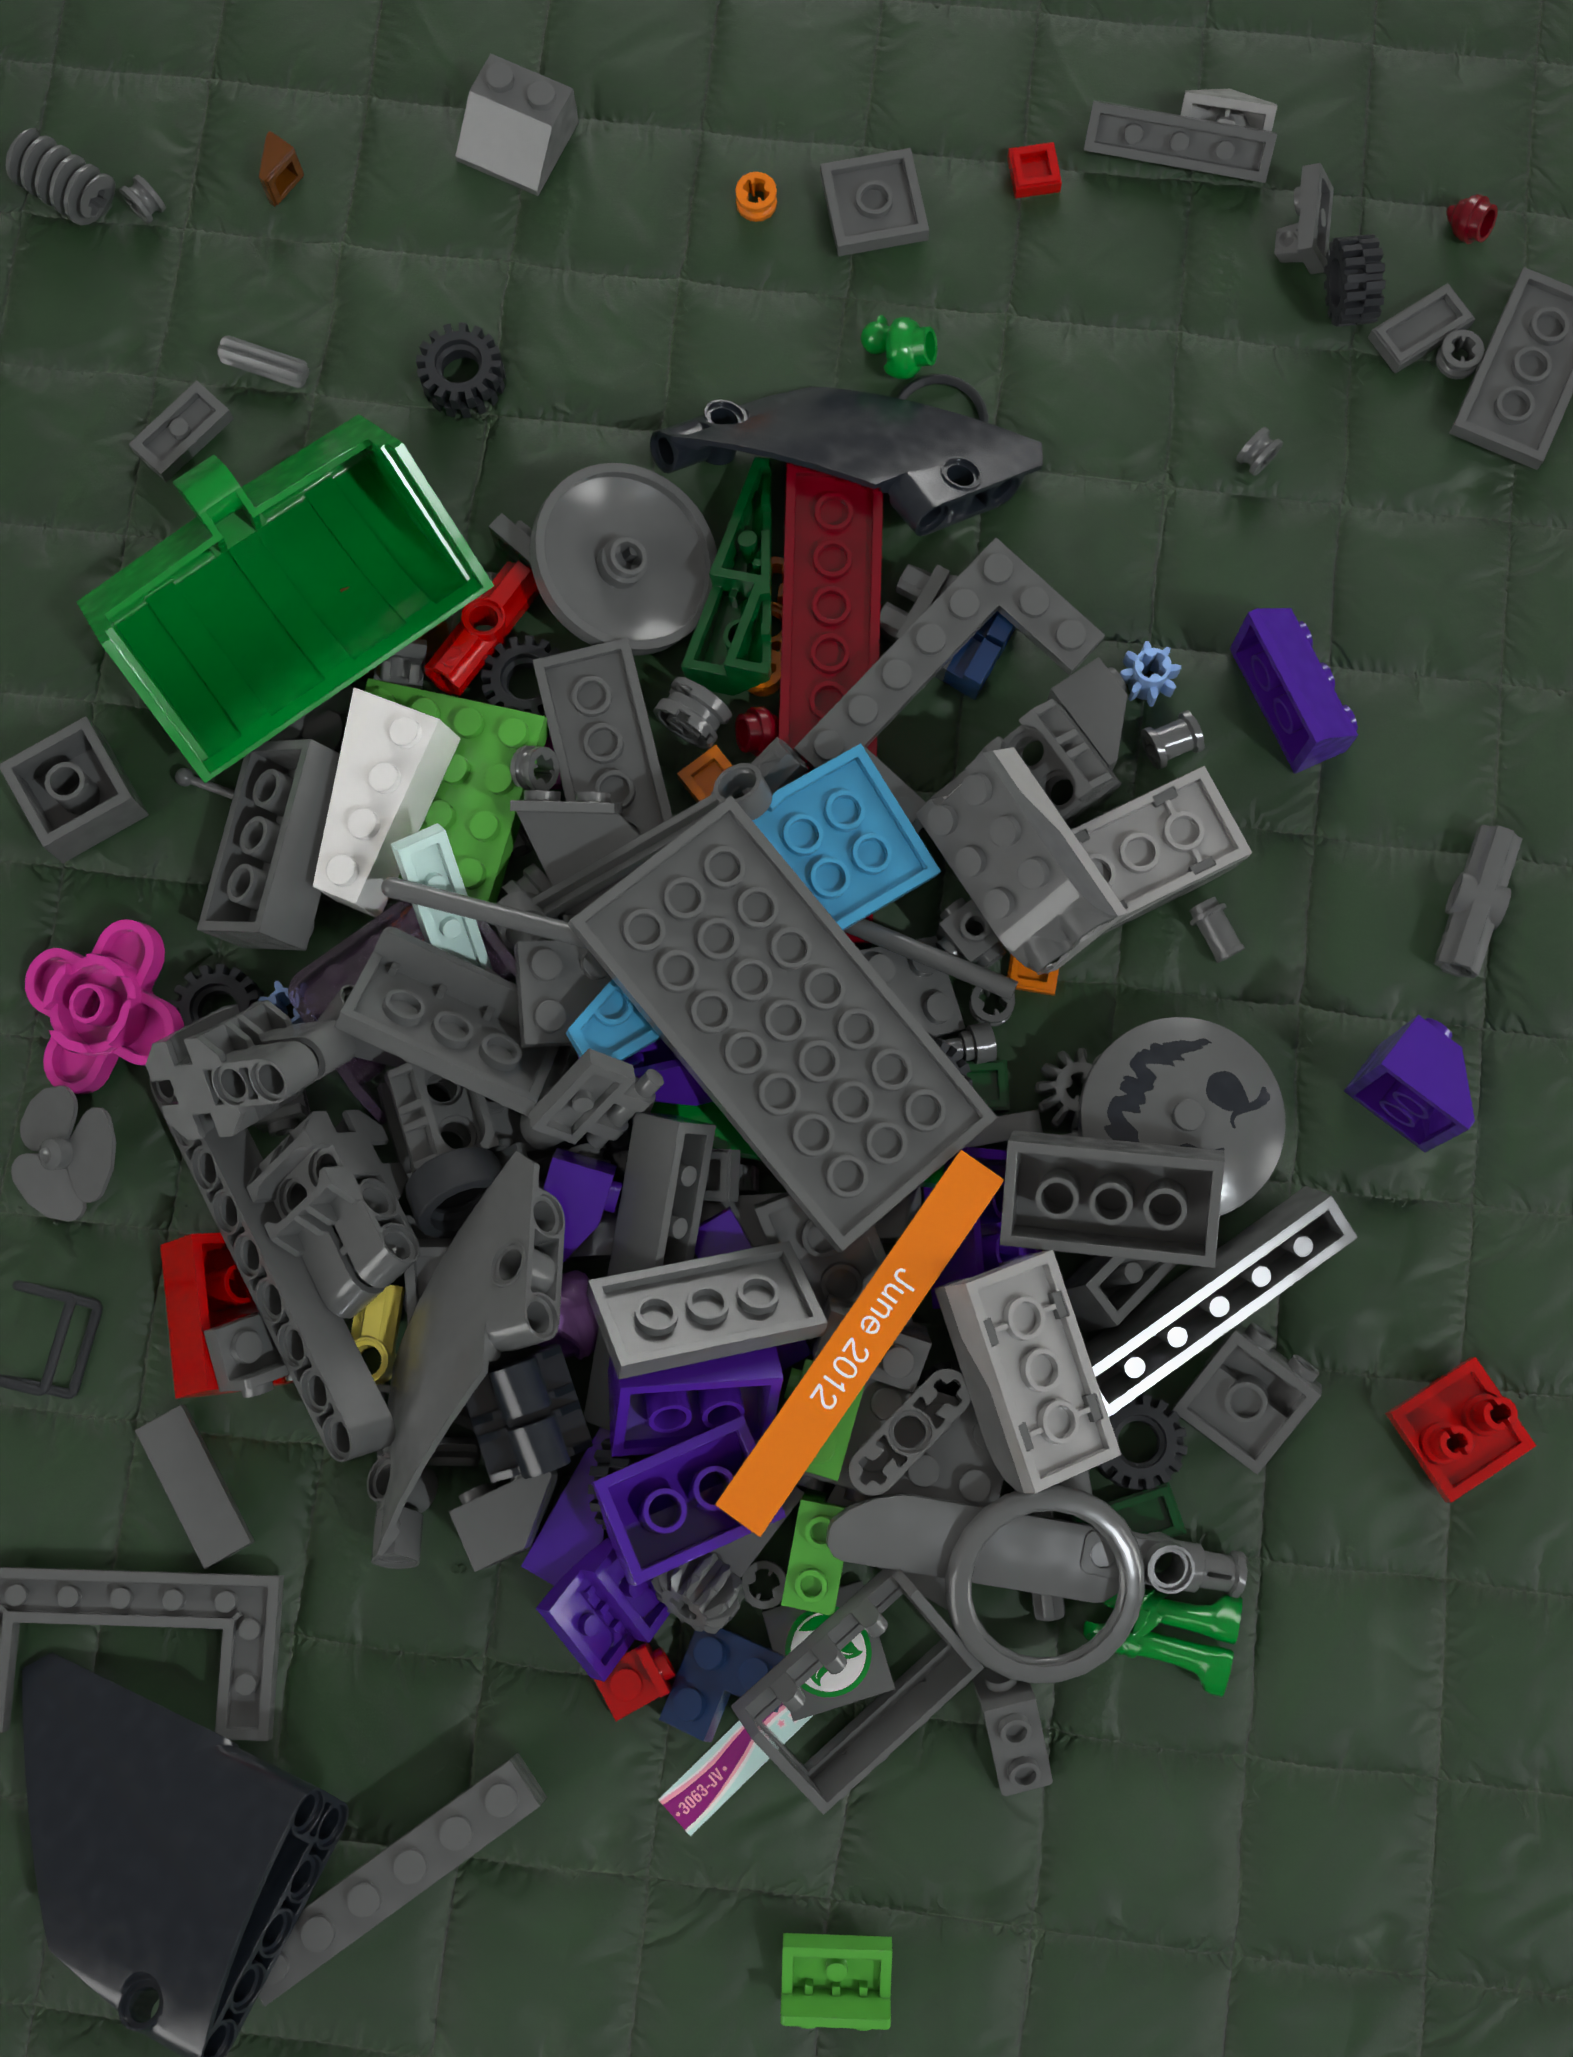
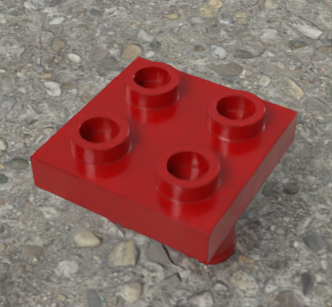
(1461, 1429)

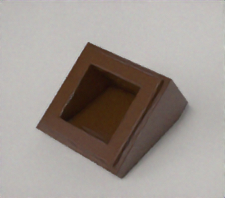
(279, 168)

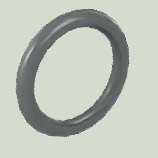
(1091, 1654)

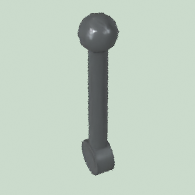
(186, 777)

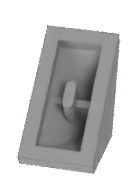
(1229, 107)

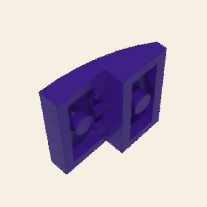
(600, 1612)

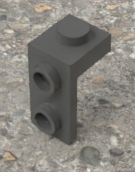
(1013, 1732)

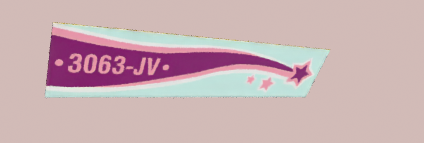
(723, 1771)

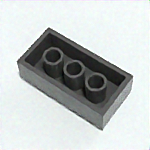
(271, 848)
(1112, 1198)

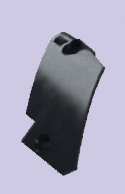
(925, 457)

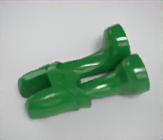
(1216, 1621)

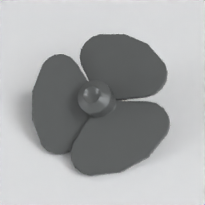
(68, 1166)

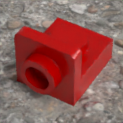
(637, 1680)

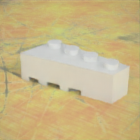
(379, 795)

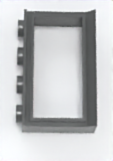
(883, 1723)

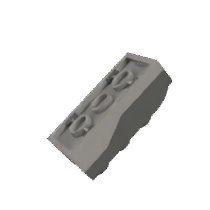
(1164, 843)
(1021, 862)
(1028, 1372)

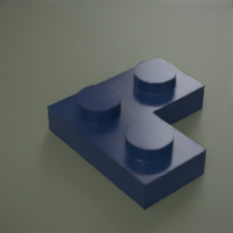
(709, 1674)

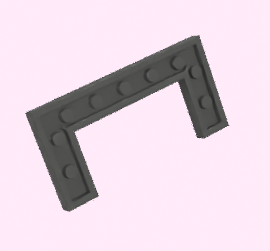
(989, 584)
(240, 1604)

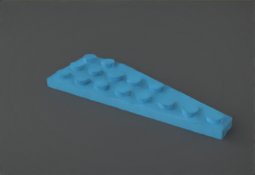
(842, 841)

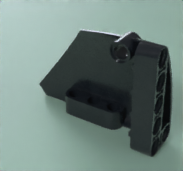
(164, 1855)

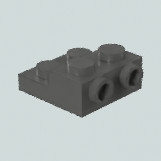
(1249, 1395)

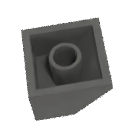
(516, 124)

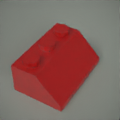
(200, 1294)

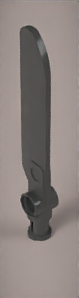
(1024, 1555)

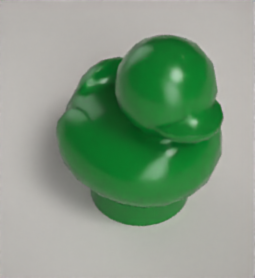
(905, 345)

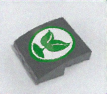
(866, 1665)

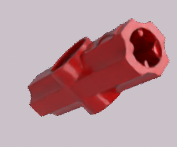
(466, 647)

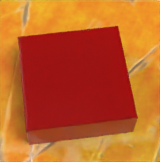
(1034, 170)

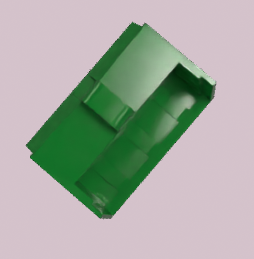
(243, 608)

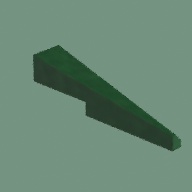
(734, 631)

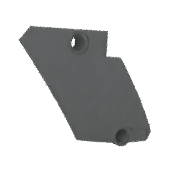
(485, 1297)

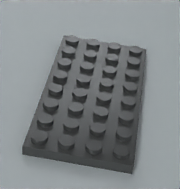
(783, 1022)

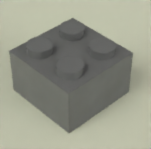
(73, 790)

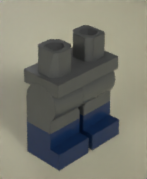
(976, 659)

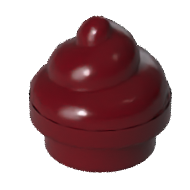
(1472, 218)
(756, 730)

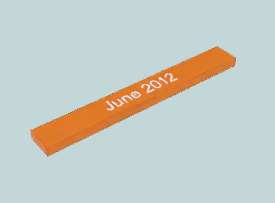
(859, 1344)

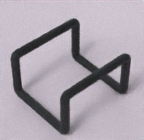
(45, 1386)

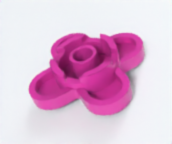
(101, 1005)

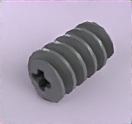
(59, 177)

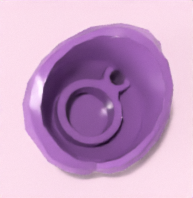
(577, 1323)

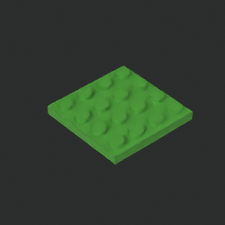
(478, 781)

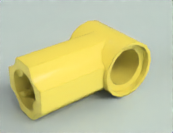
(379, 1328)

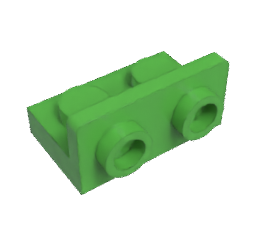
(812, 1570)

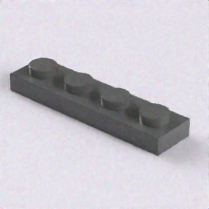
(1180, 141)

